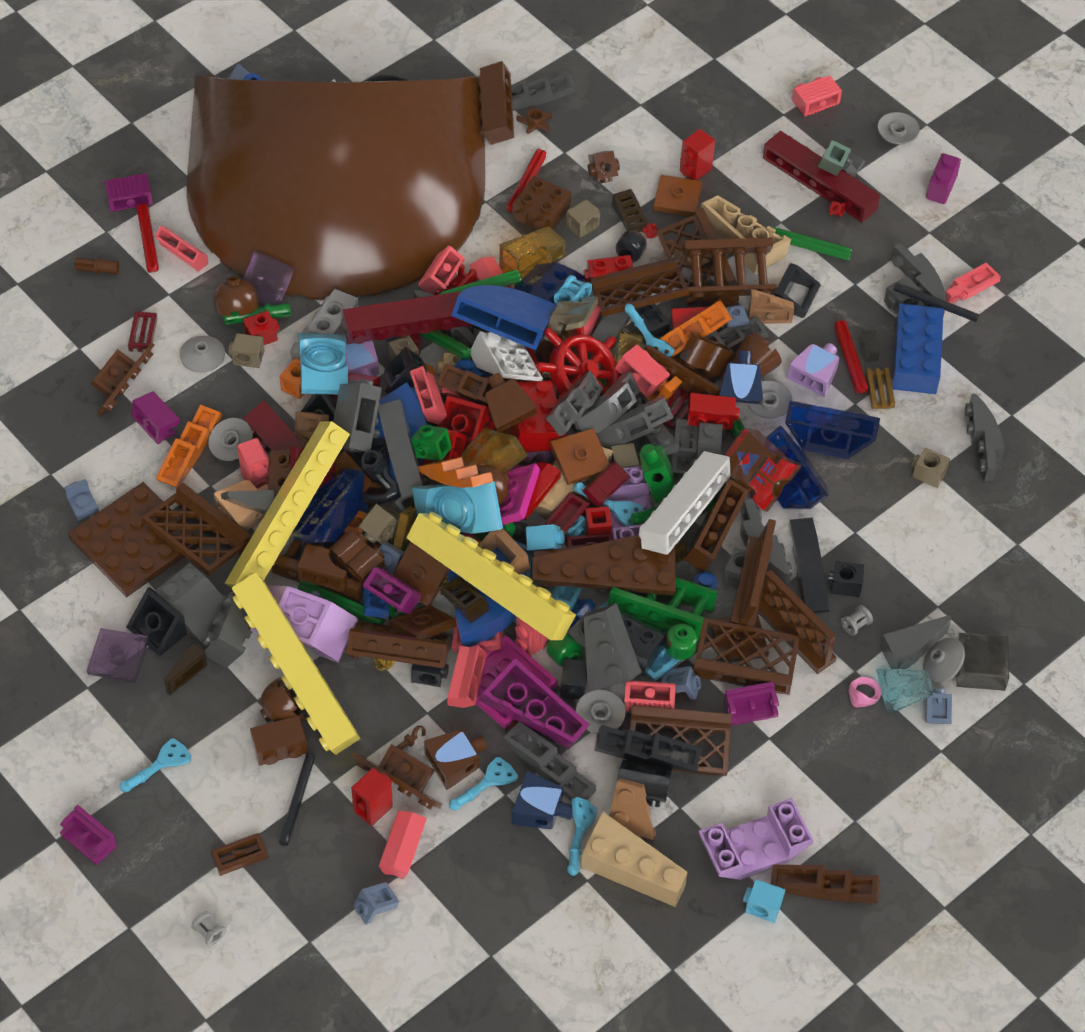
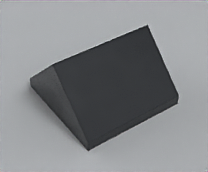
(158, 621)

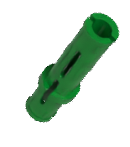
(275, 311)

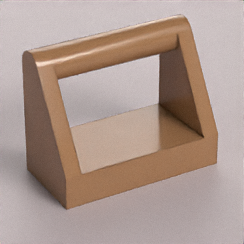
(508, 547)

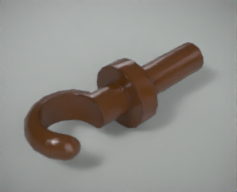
(409, 740)

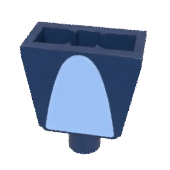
(743, 380)
(539, 803)

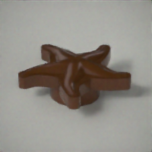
(535, 119)
(727, 301)

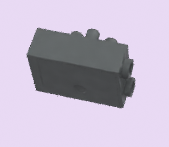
(357, 414)

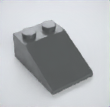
(195, 599)

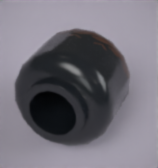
(631, 244)

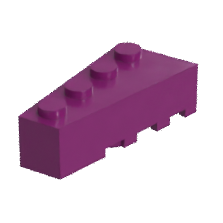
(535, 705)

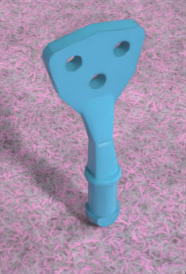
(650, 339)
(616, 507)
(162, 761)
(489, 780)
(584, 816)

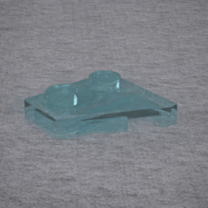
(903, 687)

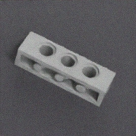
(329, 317)

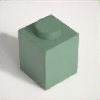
(834, 157)

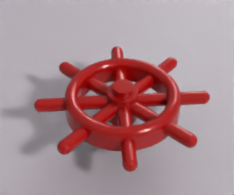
(566, 376)

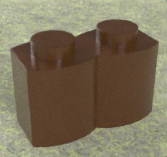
(706, 355)
(356, 556)

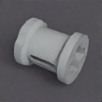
(856, 620)
(208, 928)

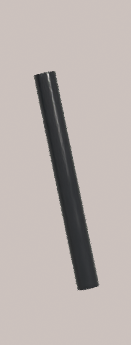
(931, 300)
(297, 799)

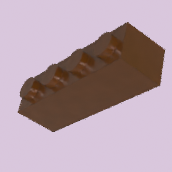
(496, 103)
(716, 525)

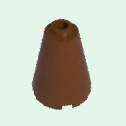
(761, 354)

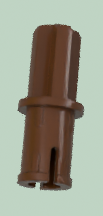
(96, 265)

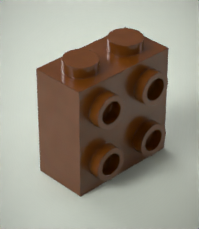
(541, 204)

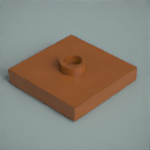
(677, 196)
(579, 456)

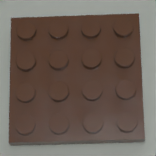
(124, 545)

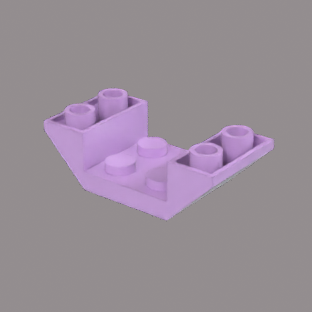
(632, 490)
(315, 620)
(758, 843)

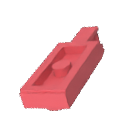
(972, 283)

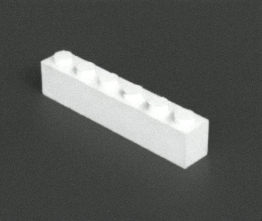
(685, 503)

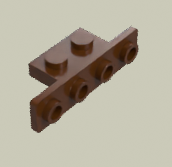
(116, 373)
(692, 380)
(404, 771)

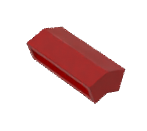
(545, 482)

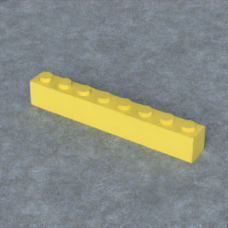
(290, 503)
(491, 576)
(296, 664)

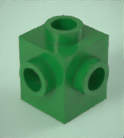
(431, 443)

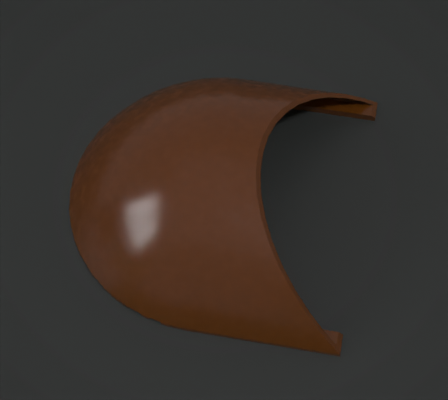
(336, 177)

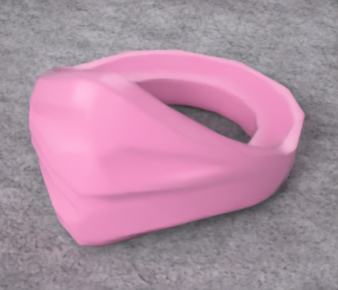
(859, 699)

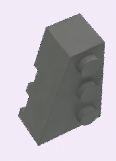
(608, 649)

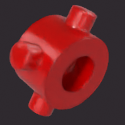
(836, 209)
(650, 230)

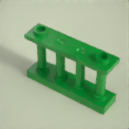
(665, 616)

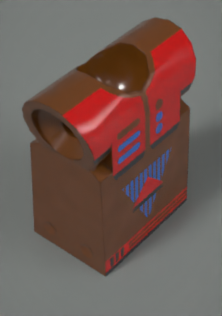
(760, 467)

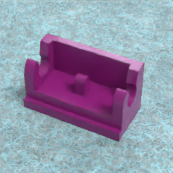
(154, 417)
(751, 703)
(87, 835)

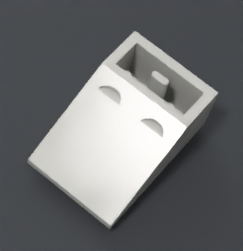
(503, 356)

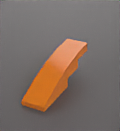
(701, 324)
(188, 447)
(455, 474)

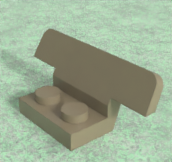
(572, 313)

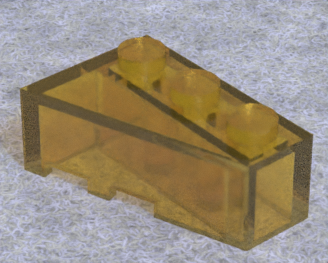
(531, 249)
(495, 449)

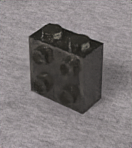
(984, 662)

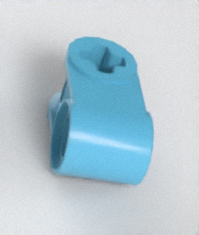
(572, 290)

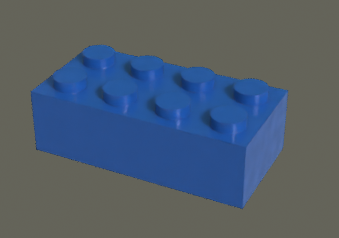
(917, 348)

